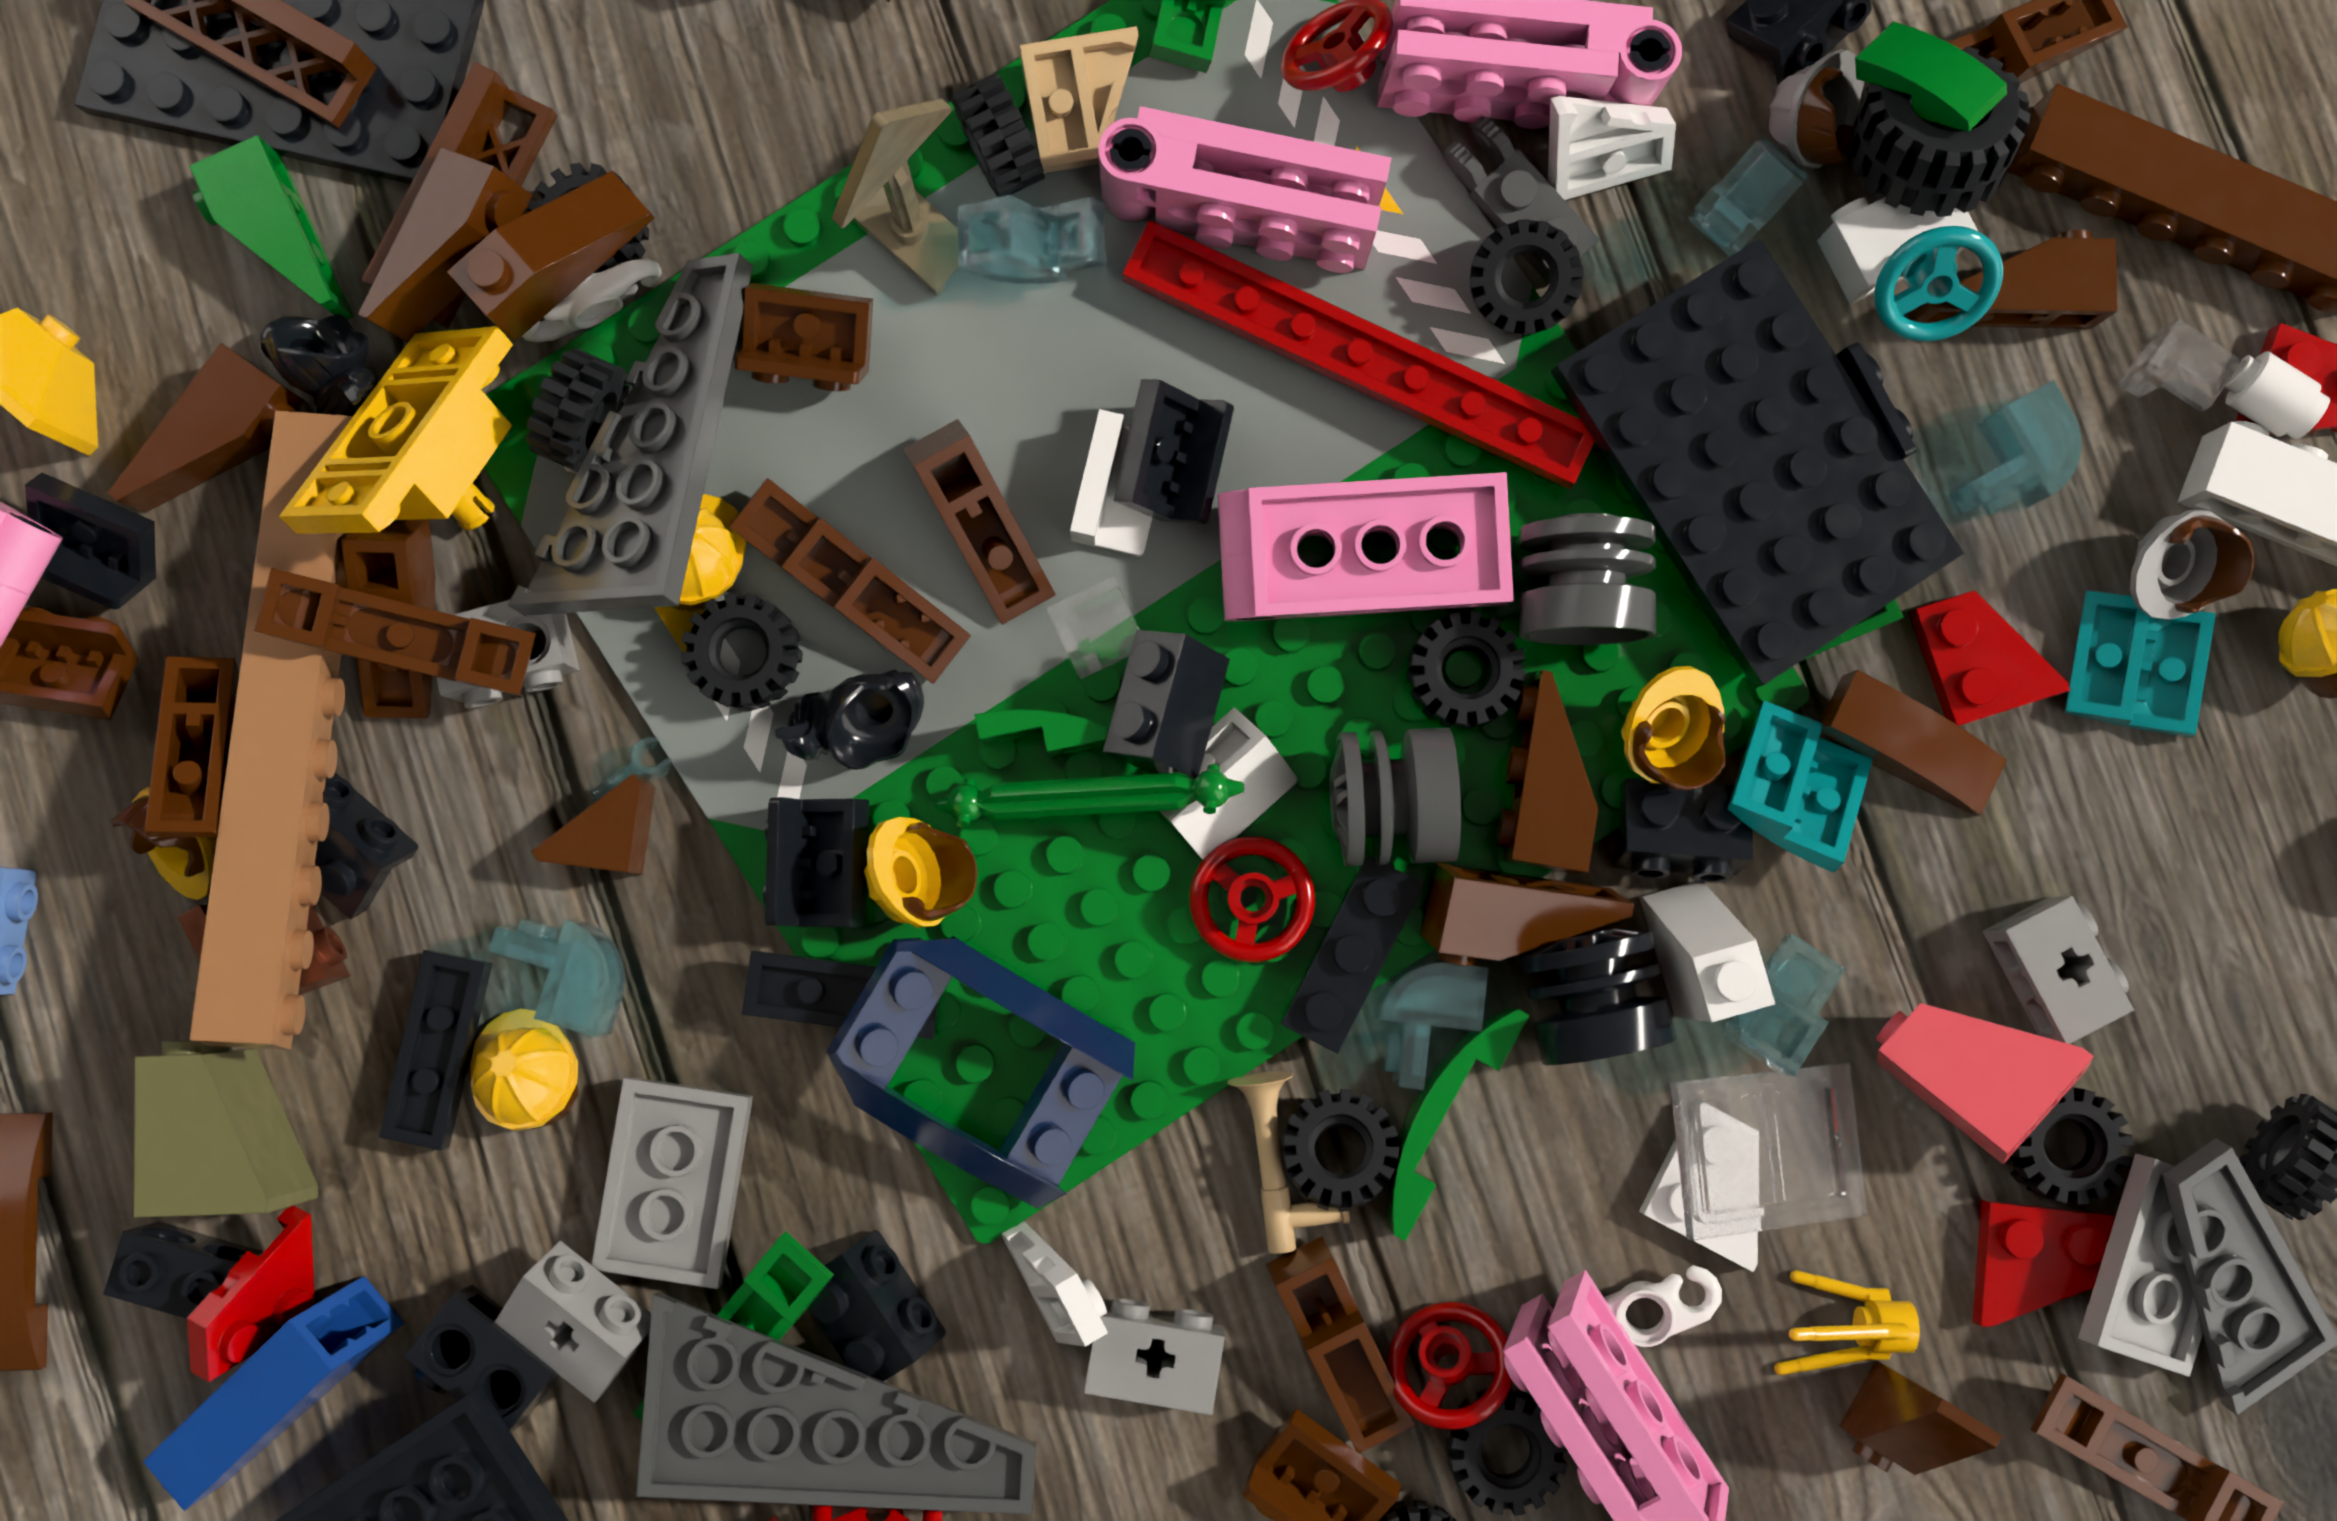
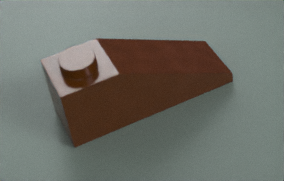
(449, 217)
(549, 252)
(2051, 285)
(210, 429)
(979, 521)
(399, 568)
(191, 747)
(1506, 914)
(1911, 1425)

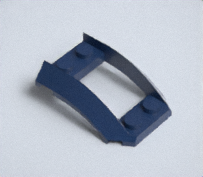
(1059, 1109)

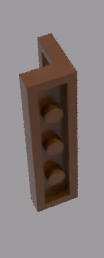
(276, 22)
(469, 131)

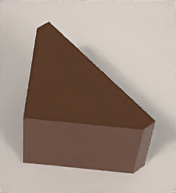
(608, 833)

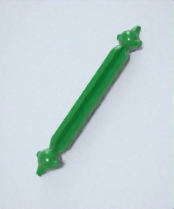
(1090, 796)

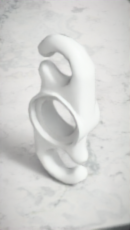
(595, 299)
(1676, 1315)

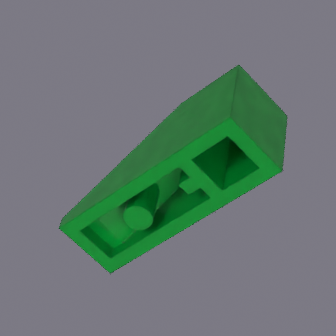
(258, 204)

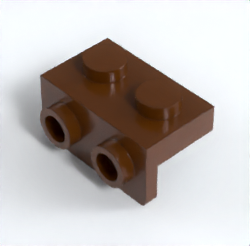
(805, 336)
(65, 664)
(1316, 1477)

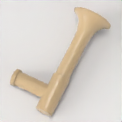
(1279, 1215)

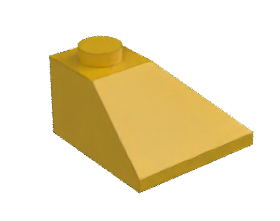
(48, 380)

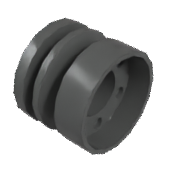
(1586, 573)
(1397, 797)

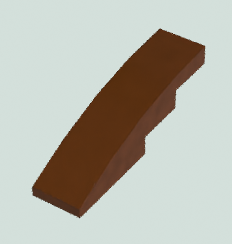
(2044, 34)
(849, 580)

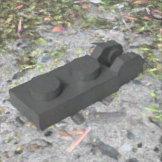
(1515, 190)

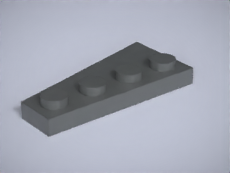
(2244, 1280)

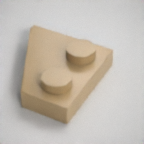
(1075, 93)

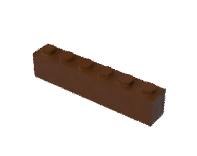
(2182, 193)

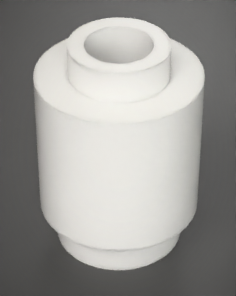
(2276, 395)

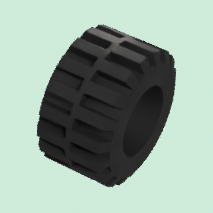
(1932, 163)

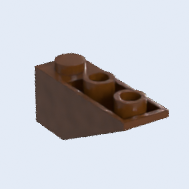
(1552, 798)

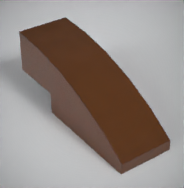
(1912, 742)
(1339, 1344)

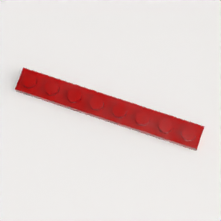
(1359, 354)

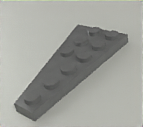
(649, 464)
(777, 1424)

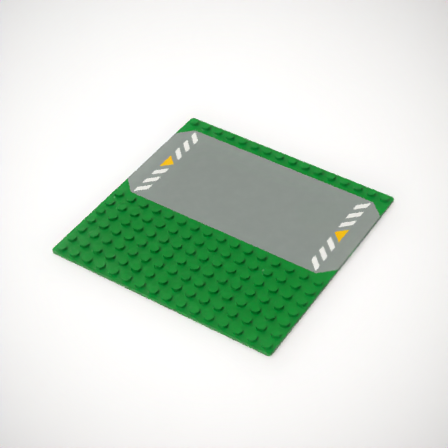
(1103, 899)

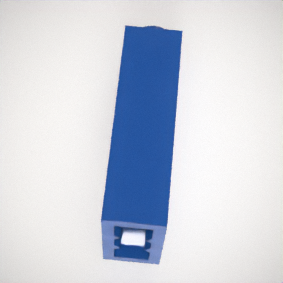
(272, 1391)

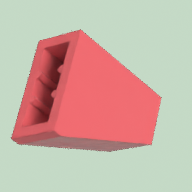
(1980, 1073)

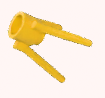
(1877, 1327)

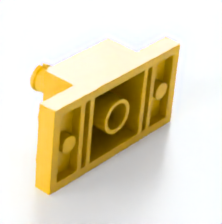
(412, 441)

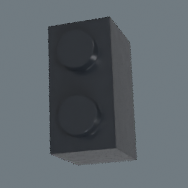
(1166, 703)

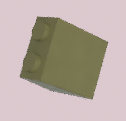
(212, 1136)

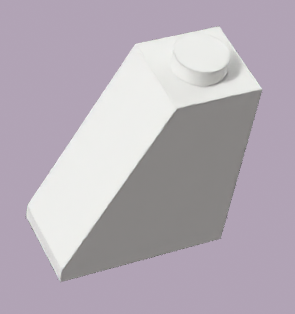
(1705, 955)

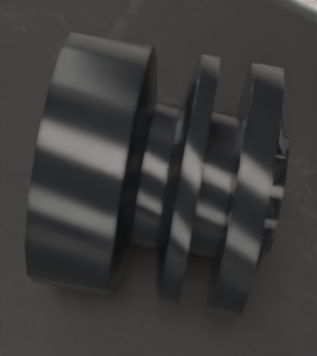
(1598, 998)

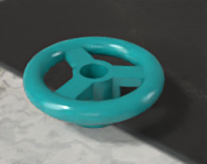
(1931, 277)

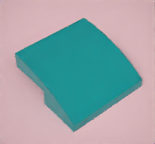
(2139, 666)
(1799, 787)

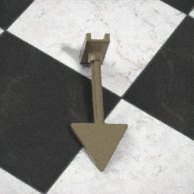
(884, 200)

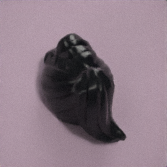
(321, 360)
(858, 722)

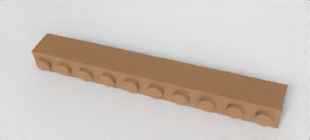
(273, 781)

